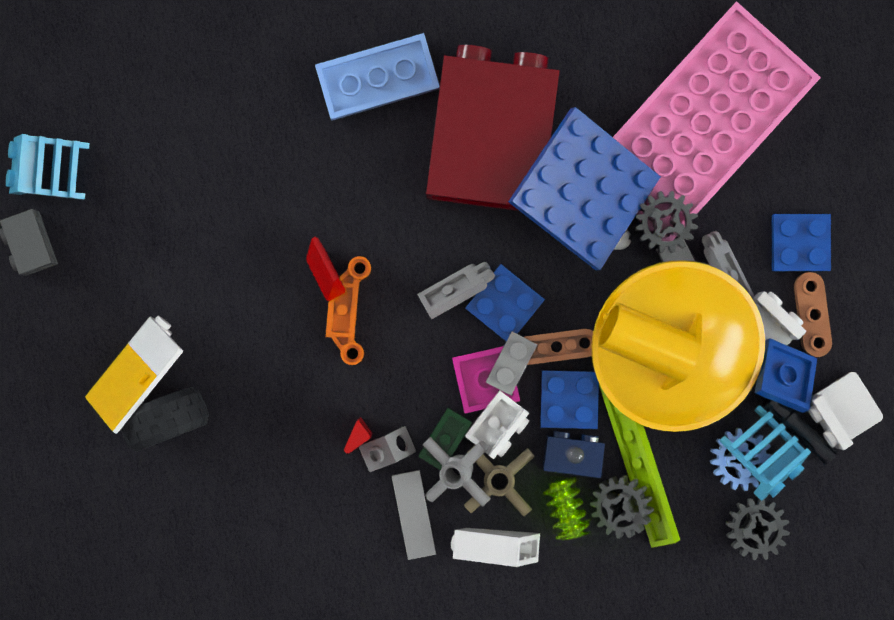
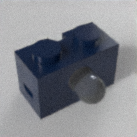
(573, 455)

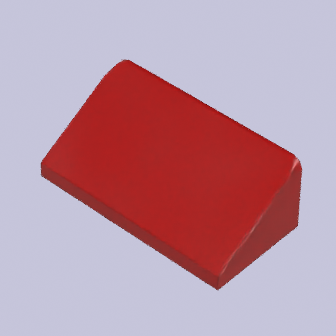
(324, 270)
(358, 436)

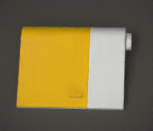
(134, 373)

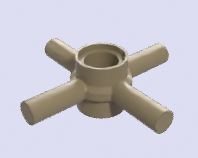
(508, 490)

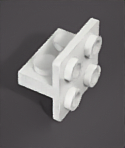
(498, 424)

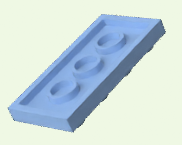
(377, 76)

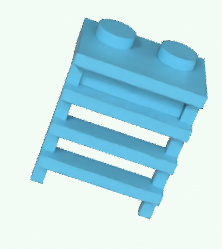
(27, 166)
(781, 465)

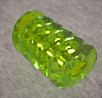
(566, 509)

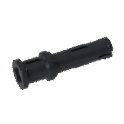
(808, 436)

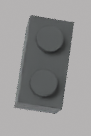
(27, 242)

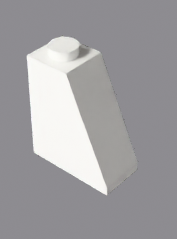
(496, 546)

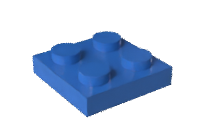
(801, 242)
(505, 303)
(786, 376)
(569, 399)

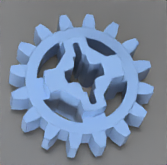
(743, 474)

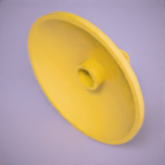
(678, 345)

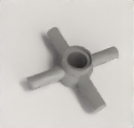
(463, 464)

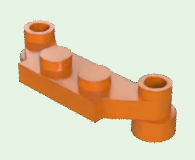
(343, 312)

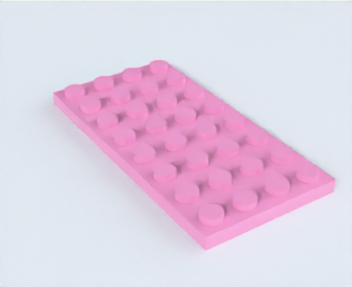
(715, 110)

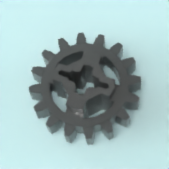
(677, 229)
(609, 506)
(769, 525)

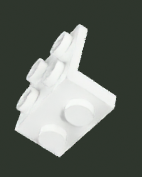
(776, 321)
(844, 410)

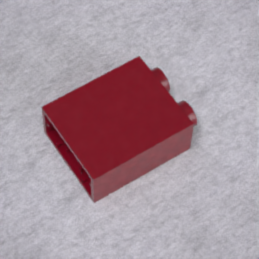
(489, 125)

